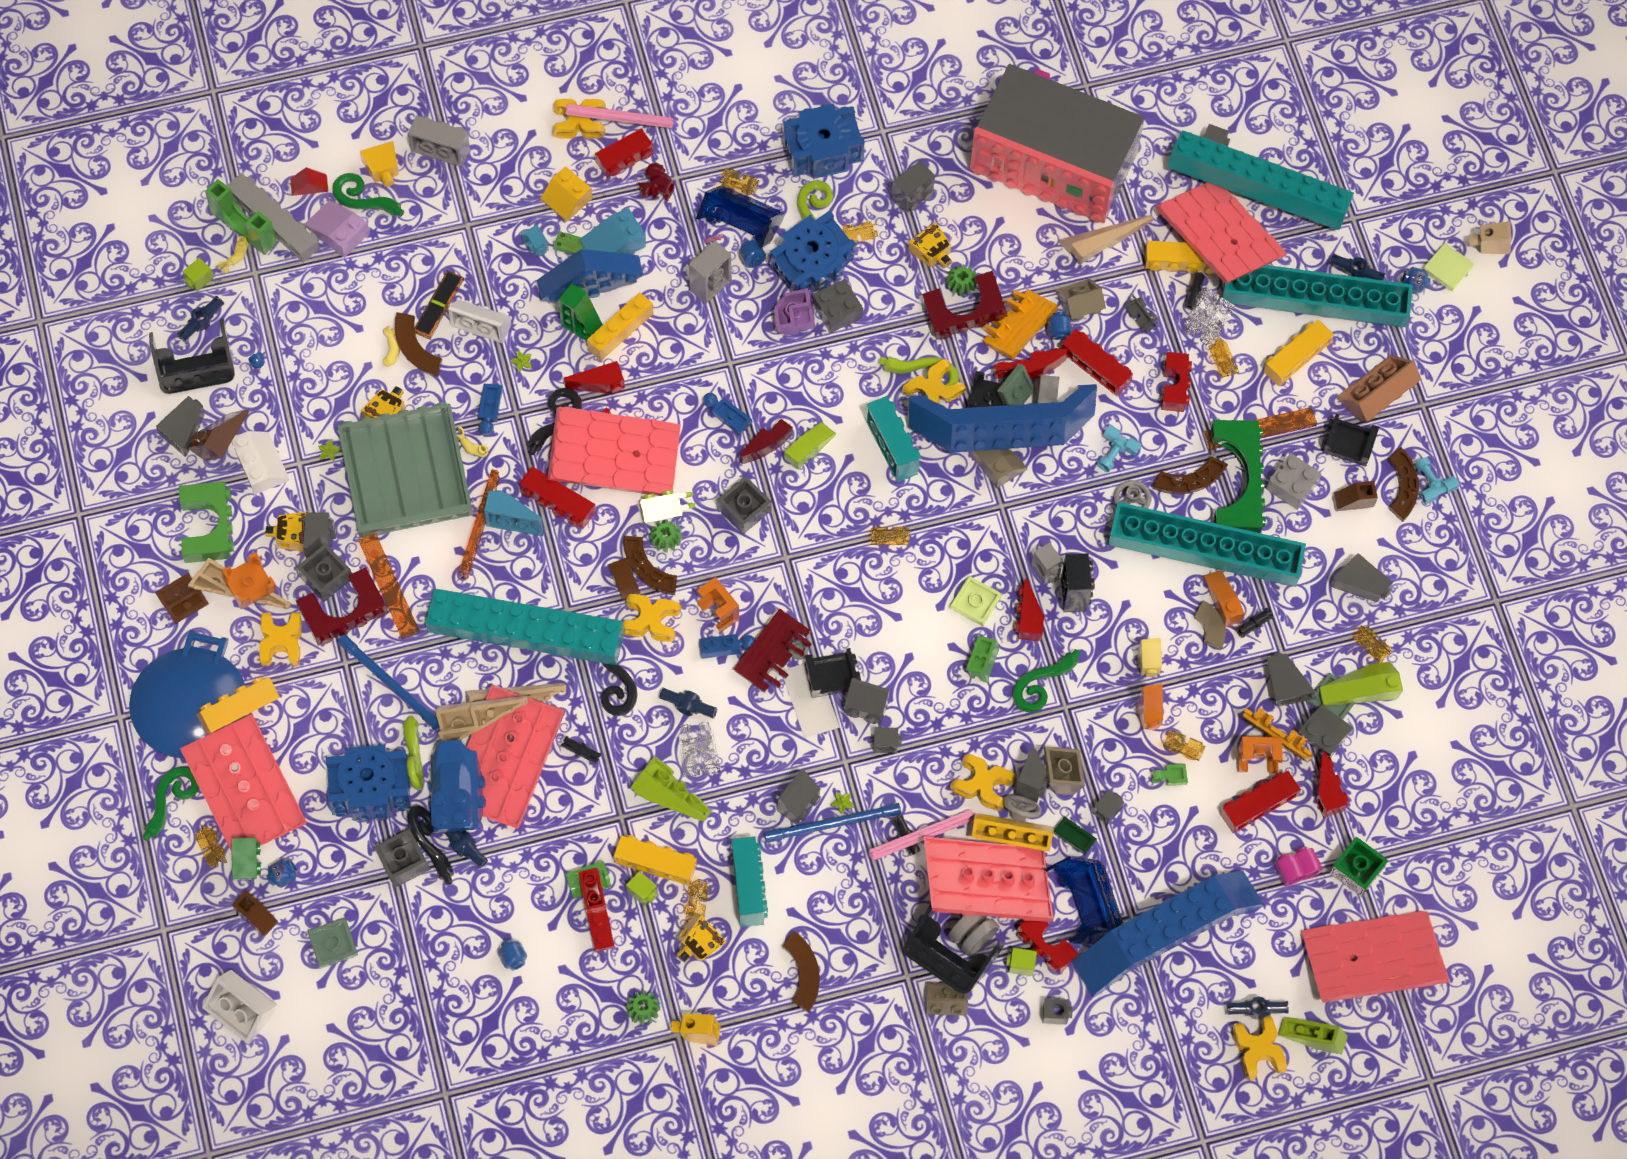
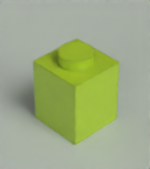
(197, 274)
(642, 889)
(1022, 961)

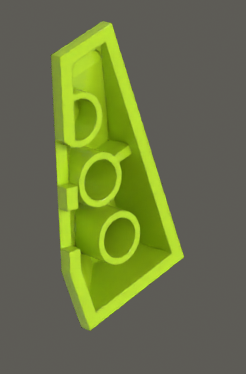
(1367, 684)
(661, 787)

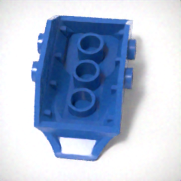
(455, 788)

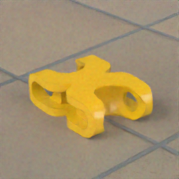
(574, 124)
(933, 385)
(651, 617)
(280, 639)
(983, 782)
(1259, 1048)

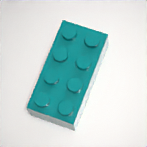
(892, 438)
(748, 881)

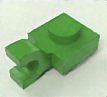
(1174, 774)

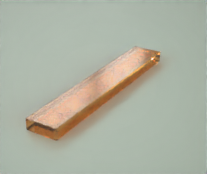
(1278, 424)
(478, 528)
(388, 586)

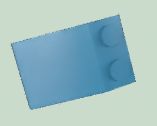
(616, 234)
(509, 514)

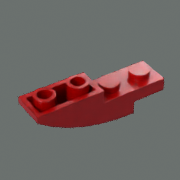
(1039, 363)
(596, 910)

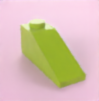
(1314, 1034)

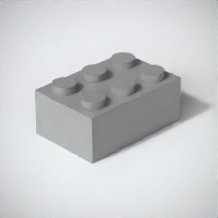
(439, 140)
(710, 272)

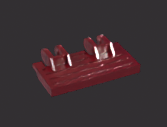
(771, 649)

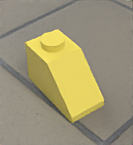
(1150, 657)

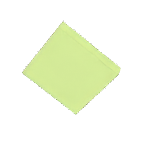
(1448, 267)
(976, 601)

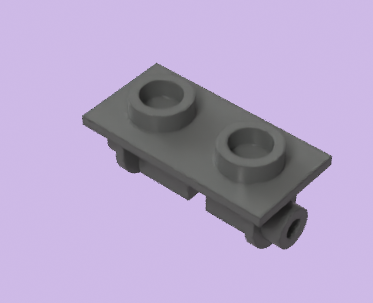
(1146, 319)

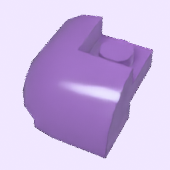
(794, 312)

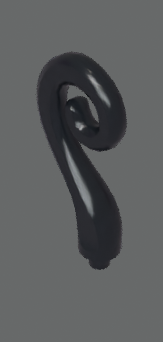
(543, 433)
(630, 685)
(420, 831)

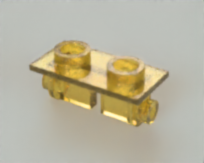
(746, 184)
(866, 230)
(1223, 358)
(896, 536)
(1369, 642)
(1192, 750)
(208, 839)
(697, 892)

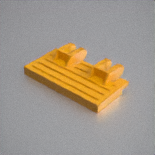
(1019, 328)
(1293, 742)

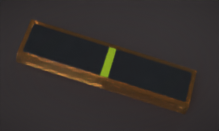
(438, 304)

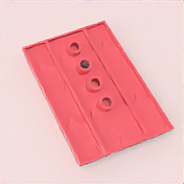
(1221, 231)
(613, 451)
(514, 765)
(252, 798)
(987, 879)
(1375, 956)

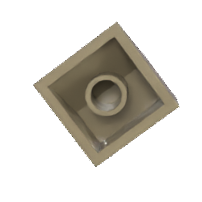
(1081, 299)
(1064, 769)

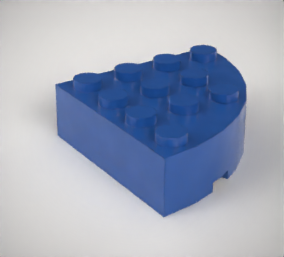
(591, 270)

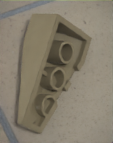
(999, 465)

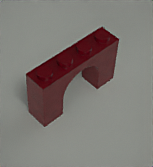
(947, 323)
(325, 627)

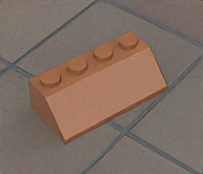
(1380, 387)

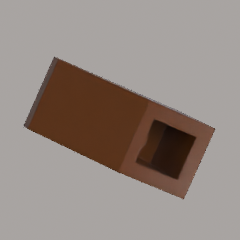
(1356, 496)
(254, 913)

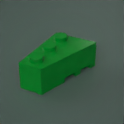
(578, 312)

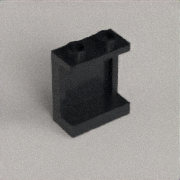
(1349, 441)
(831, 673)

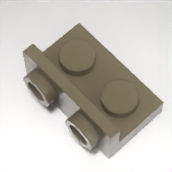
(945, 1000)

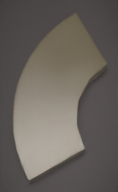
(1212, 624)

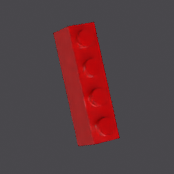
(1097, 362)
(557, 498)
(1260, 801)

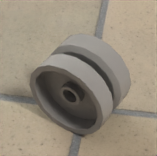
(974, 933)

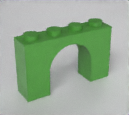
(257, 229)
(216, 544)

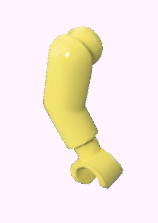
(239, 254)
(394, 349)
(470, 448)

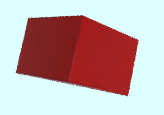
(308, 182)

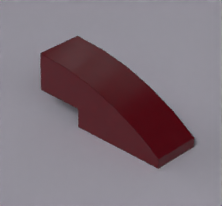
(766, 442)

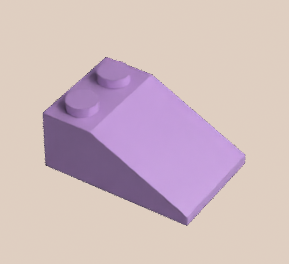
(338, 227)

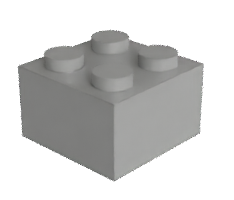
(1293, 481)

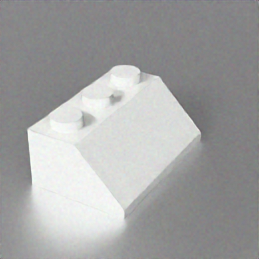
(479, 320)
(259, 460)
(238, 1006)

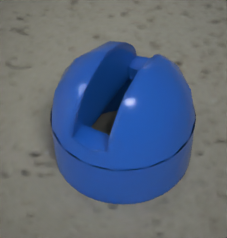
(257, 360)

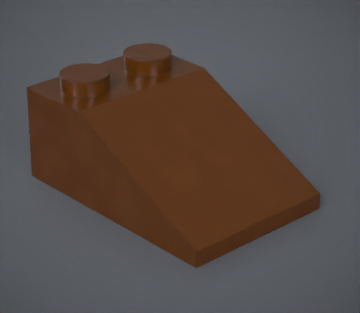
(215, 438)

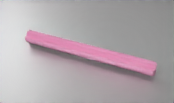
(620, 116)
(918, 836)

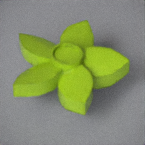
(522, 361)
(328, 450)
(842, 802)

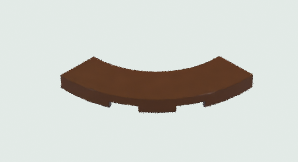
(411, 348)
(1192, 482)
(1408, 484)
(644, 570)
(808, 971)

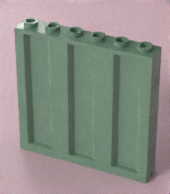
(405, 470)

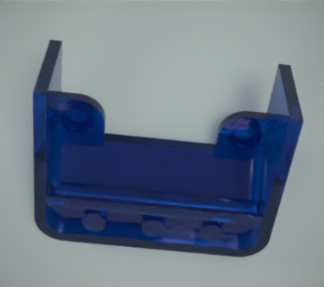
(741, 212)
(1091, 895)

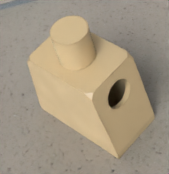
(1493, 238)

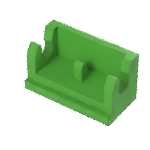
(983, 658)
(574, 881)

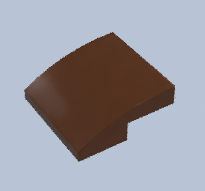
(180, 599)

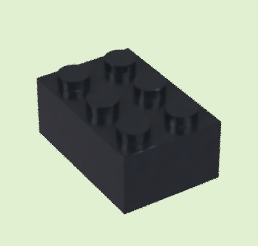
(1077, 582)

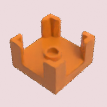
(248, 581)
(728, 608)
(1260, 748)

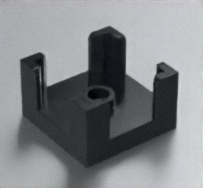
(984, 392)

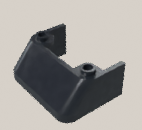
(196, 370)
(941, 961)

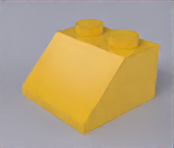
(566, 194)

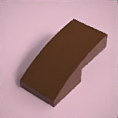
(623, 578)

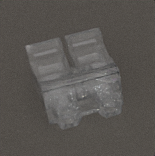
(1208, 315)
(696, 744)

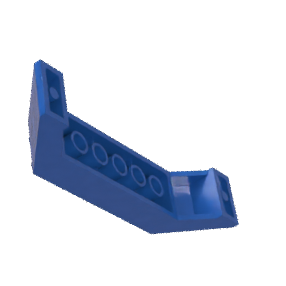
(1002, 425)
(1165, 928)

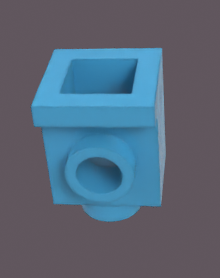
(535, 241)

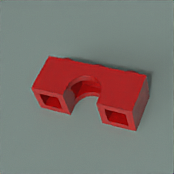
(1177, 367)
(1057, 956)

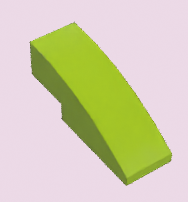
(809, 445)

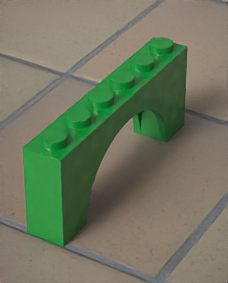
(1243, 440)

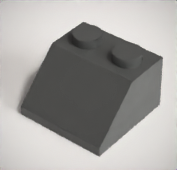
(317, 532)
(866, 701)
(1325, 731)
(1032, 779)
(799, 797)

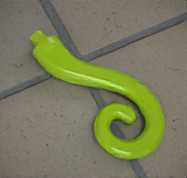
(806, 190)
(902, 367)
(414, 762)

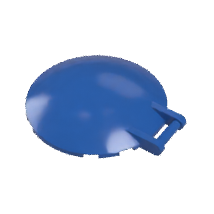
(175, 688)

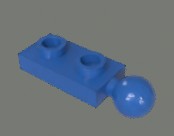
(489, 407)
(727, 413)
(724, 645)

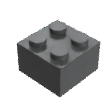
(913, 187)
(837, 306)
(744, 505)
(324, 572)
(402, 858)

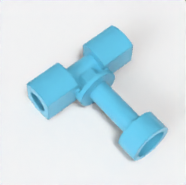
(1119, 444)
(1436, 486)

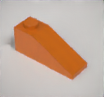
(1224, 598)
(1151, 707)

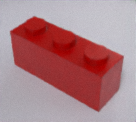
(624, 153)

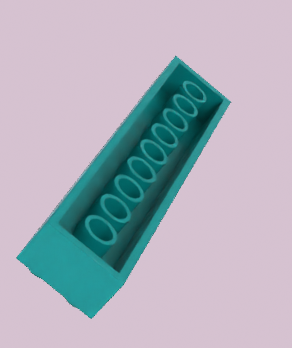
(1260, 180)
(1323, 295)
(1207, 544)
(525, 626)

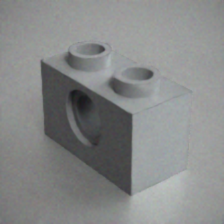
(1047, 564)

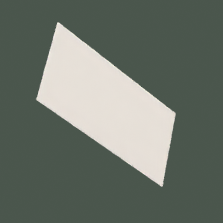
(813, 714)

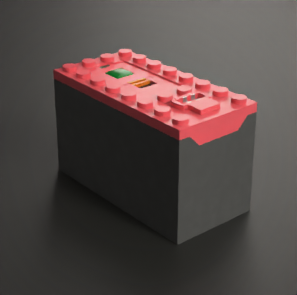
(1056, 143)

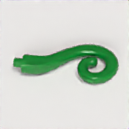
(384, 203)
(1064, 666)
(158, 820)

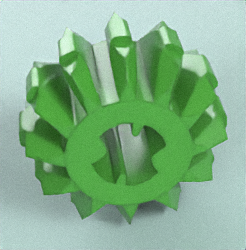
(957, 275)
(665, 542)
(634, 1007)

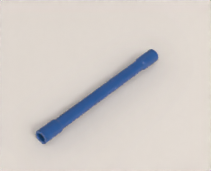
(352, 648)
(782, 833)

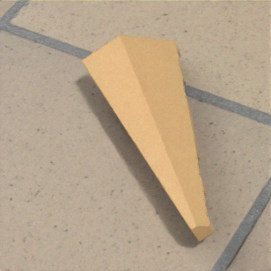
(1090, 243)
(211, 580)
(537, 692)
(463, 719)

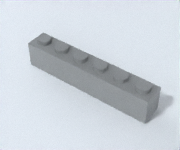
(287, 230)

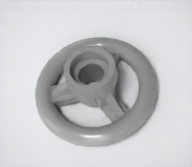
(1133, 489)
(1021, 810)

